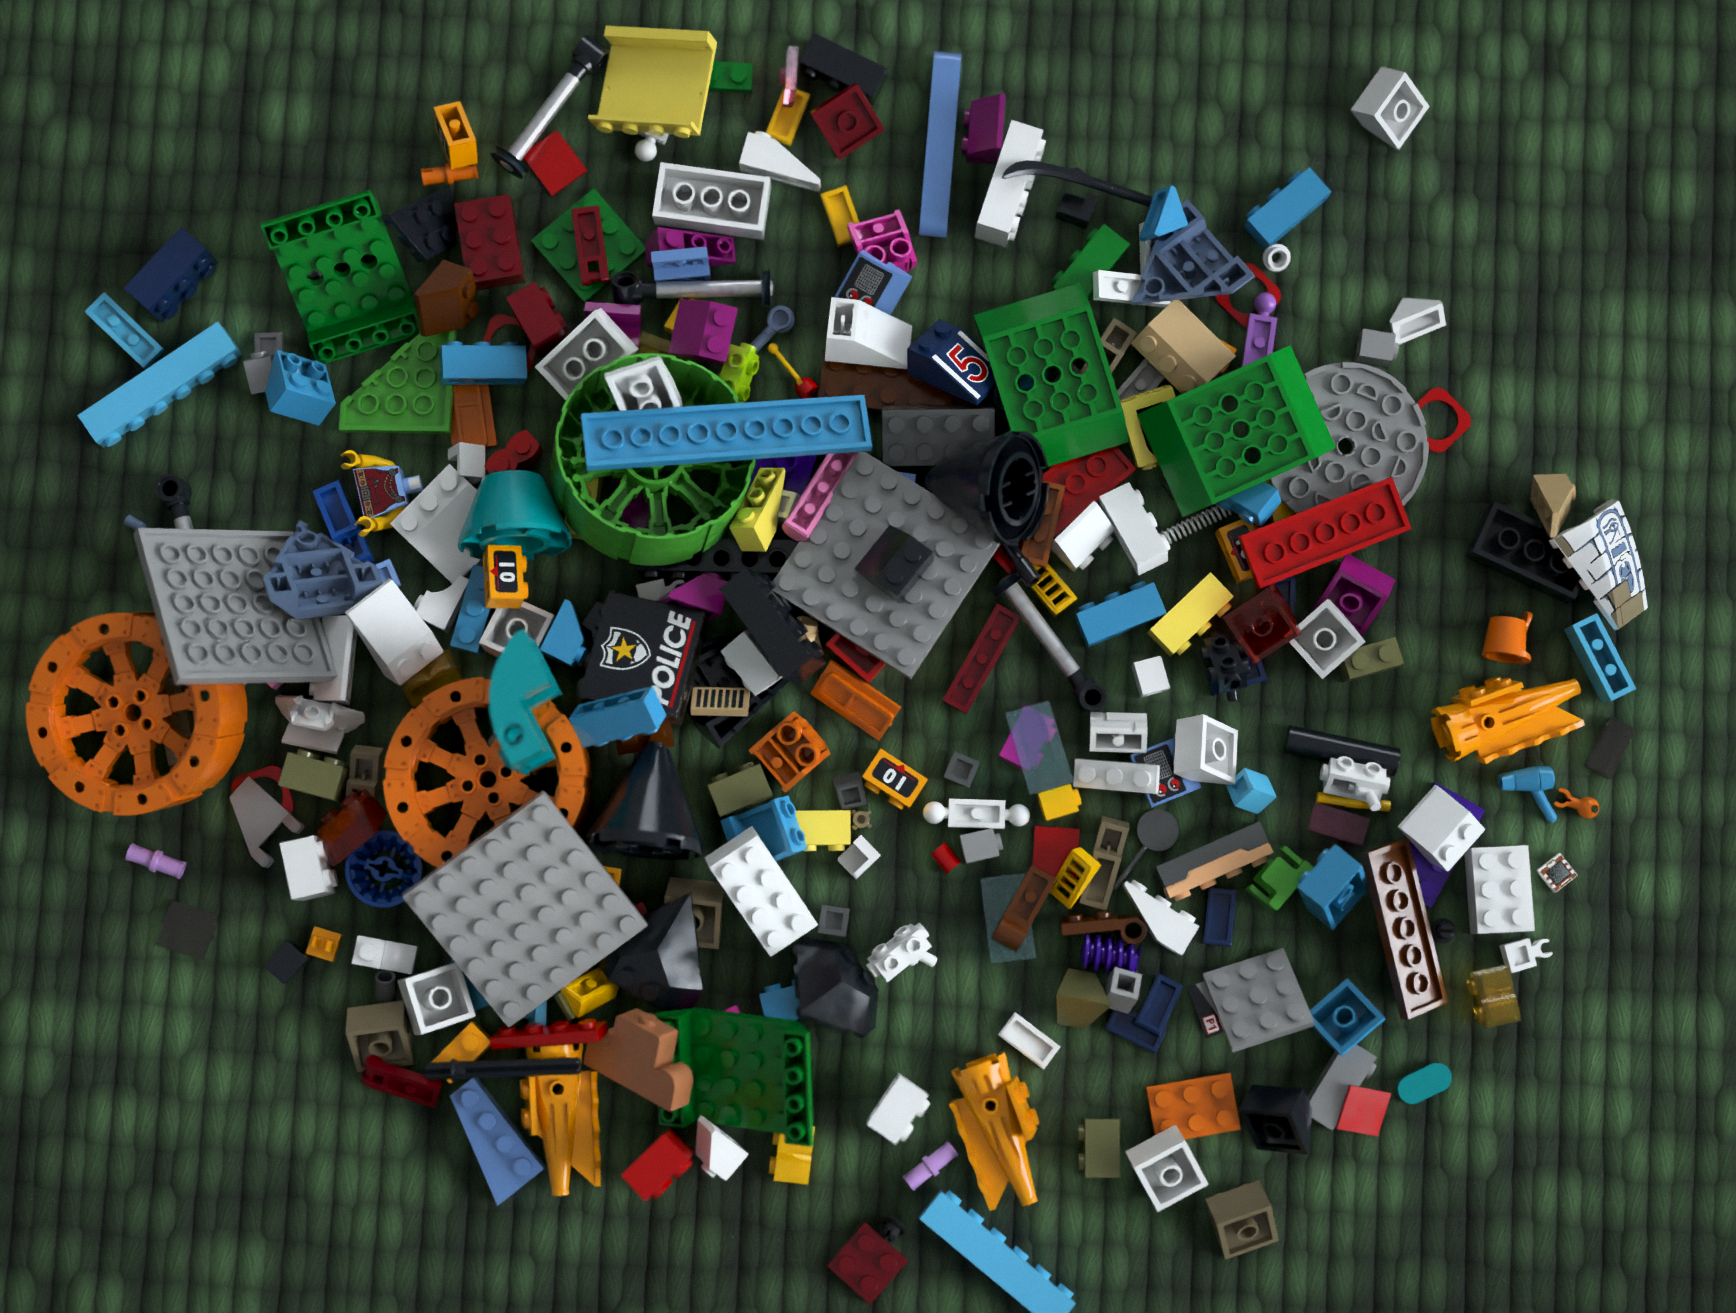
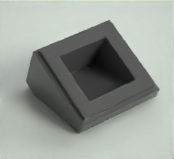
(849, 791)

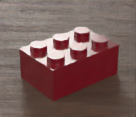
(490, 241)

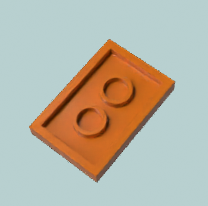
(1195, 1105)

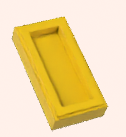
(787, 119)
(840, 213)

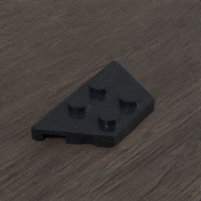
(426, 224)

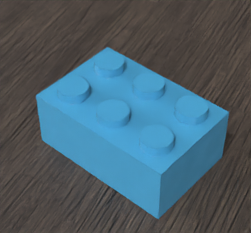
(1333, 886)

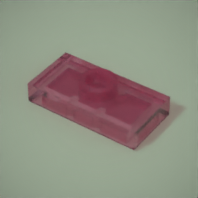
(788, 76)
(1338, 824)

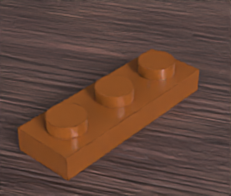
(1039, 545)

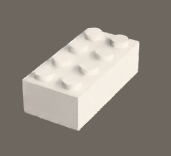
(1008, 196)
(711, 200)
(761, 891)

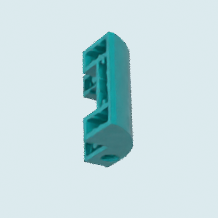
(516, 688)

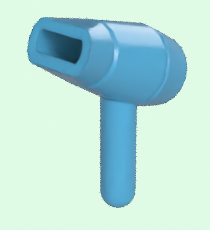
(1534, 780)

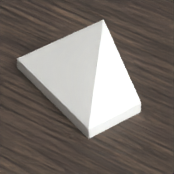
(1416, 318)

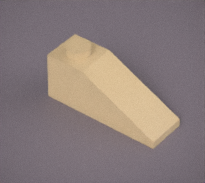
(1552, 500)

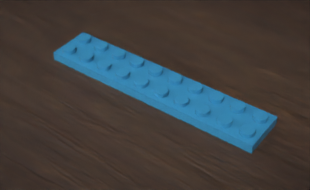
(725, 432)

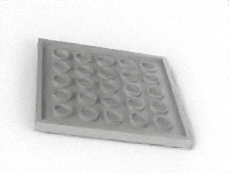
(823, 575)
(218, 611)
(525, 909)

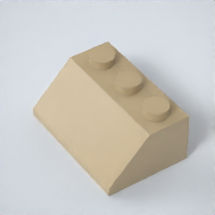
(1182, 348)

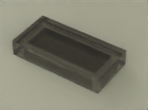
(1610, 748)

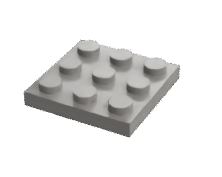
(1258, 1000)

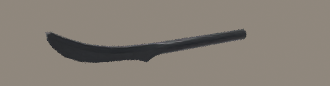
(1077, 176)

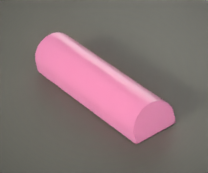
(817, 495)

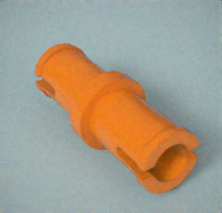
(445, 174)

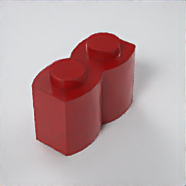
(519, 454)

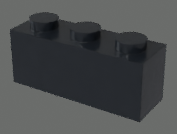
(841, 67)

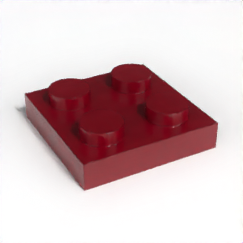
(847, 120)
(867, 1262)

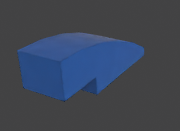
(341, 520)

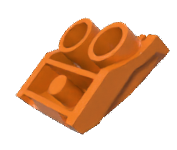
(791, 750)

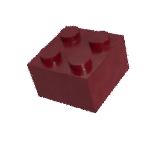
(535, 314)

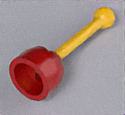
(804, 386)

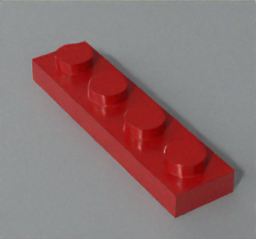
(555, 1034)

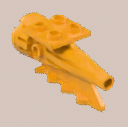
(1503, 718)
(564, 1118)
(998, 1132)

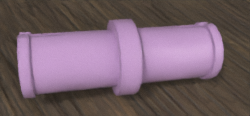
(155, 861)
(930, 1165)

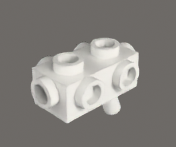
(1355, 780)
(904, 949)

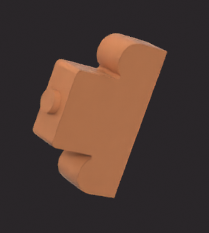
(640, 1057)

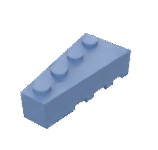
(497, 1143)

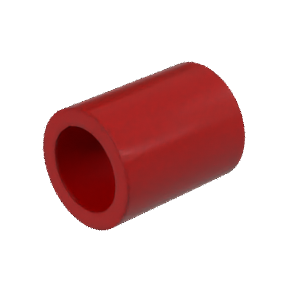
(945, 858)

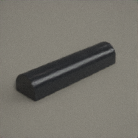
(1323, 746)

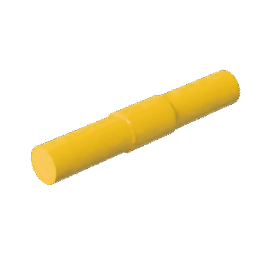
(1330, 799)

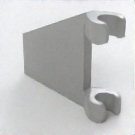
(259, 817)

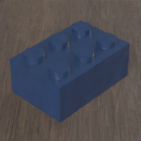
(172, 275)

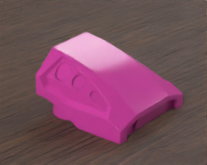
(885, 240)

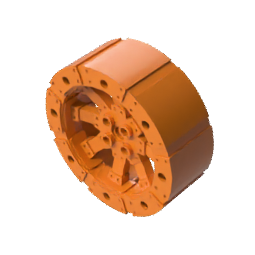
(420, 725)
(215, 735)

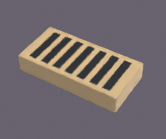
(720, 701)

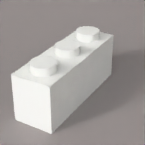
(1135, 528)

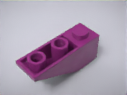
(719, 248)

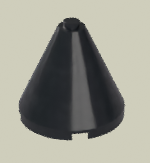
(996, 486)
(648, 811)

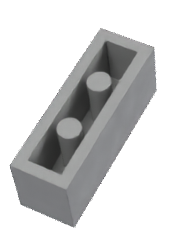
(1332, 1085)

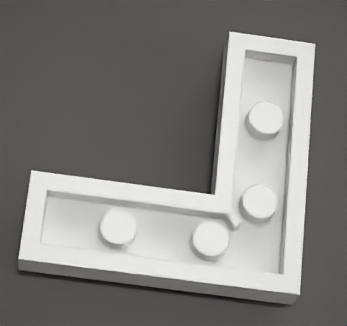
(1122, 286)

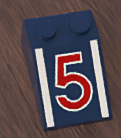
(951, 362)

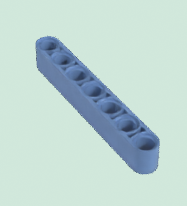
(940, 144)

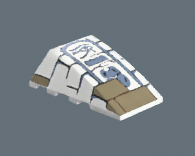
(1606, 562)

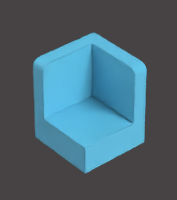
(1251, 791)

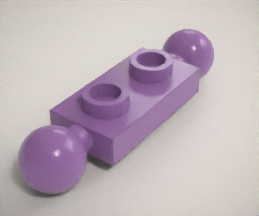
(1260, 330)

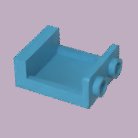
(774, 824)

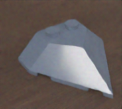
(1190, 265)
(318, 576)

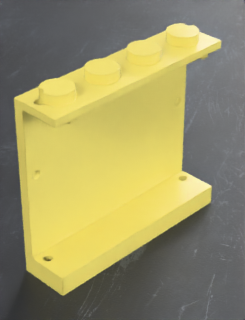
(655, 81)

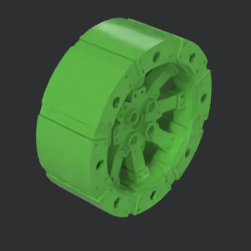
(601, 524)

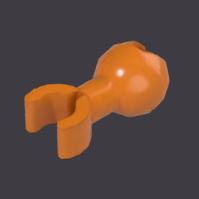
(1582, 805)

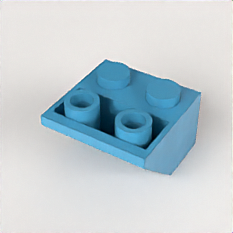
(299, 388)

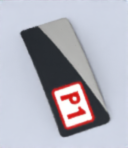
(1205, 1009)

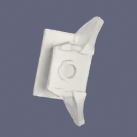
(317, 723)

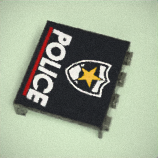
(642, 647)

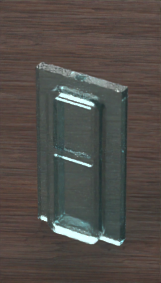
(1039, 747)
(996, 896)

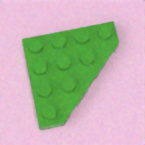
(403, 393)

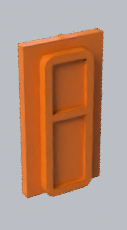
(473, 416)
(855, 700)

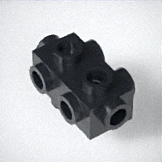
(1225, 663)

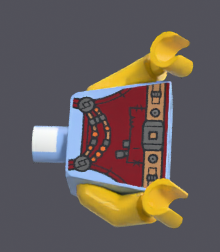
(380, 489)

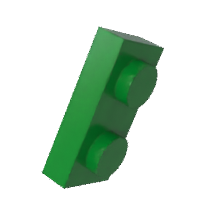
(731, 77)

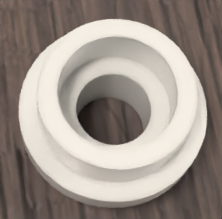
(1284, 259)

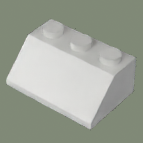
(342, 645)

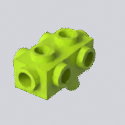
(739, 369)

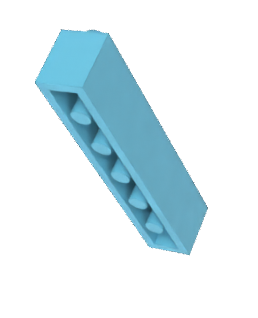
(160, 385)
(995, 1258)

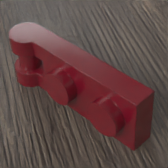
(590, 244)
(400, 1082)

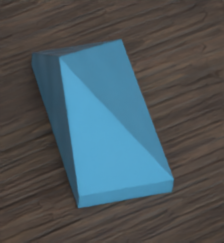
(1164, 214)

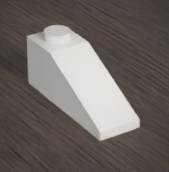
(770, 159)

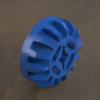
(361, 861)

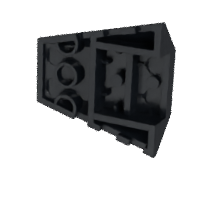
(714, 672)

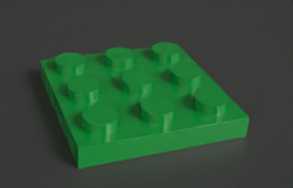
(559, 246)

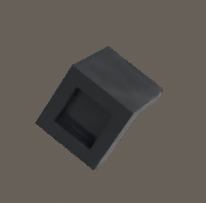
(1076, 209)
(287, 961)

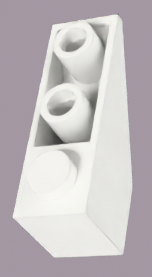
(1165, 925)

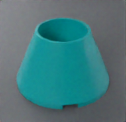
(514, 510)

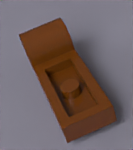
(1023, 908)
(1102, 921)

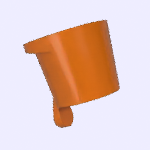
(1507, 639)

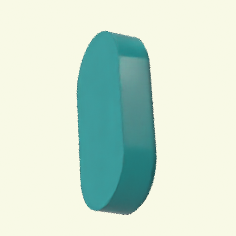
(1423, 1083)

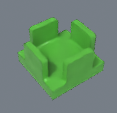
(1278, 879)

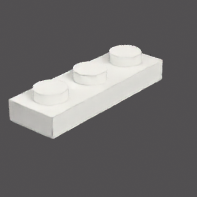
(1116, 775)

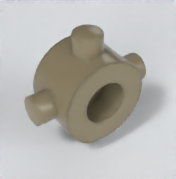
(861, 819)

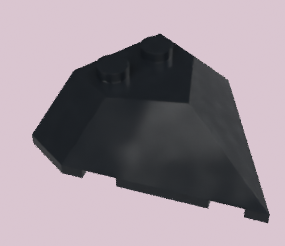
(661, 959)
(834, 987)

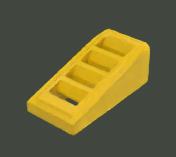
(1069, 598)
(1088, 863)

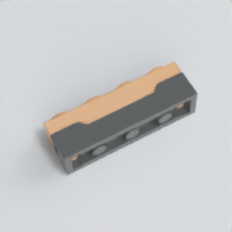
(1213, 860)

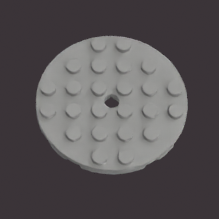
(1380, 424)

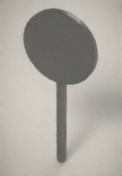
(1157, 832)

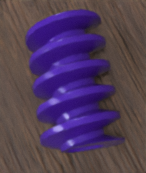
(1107, 955)

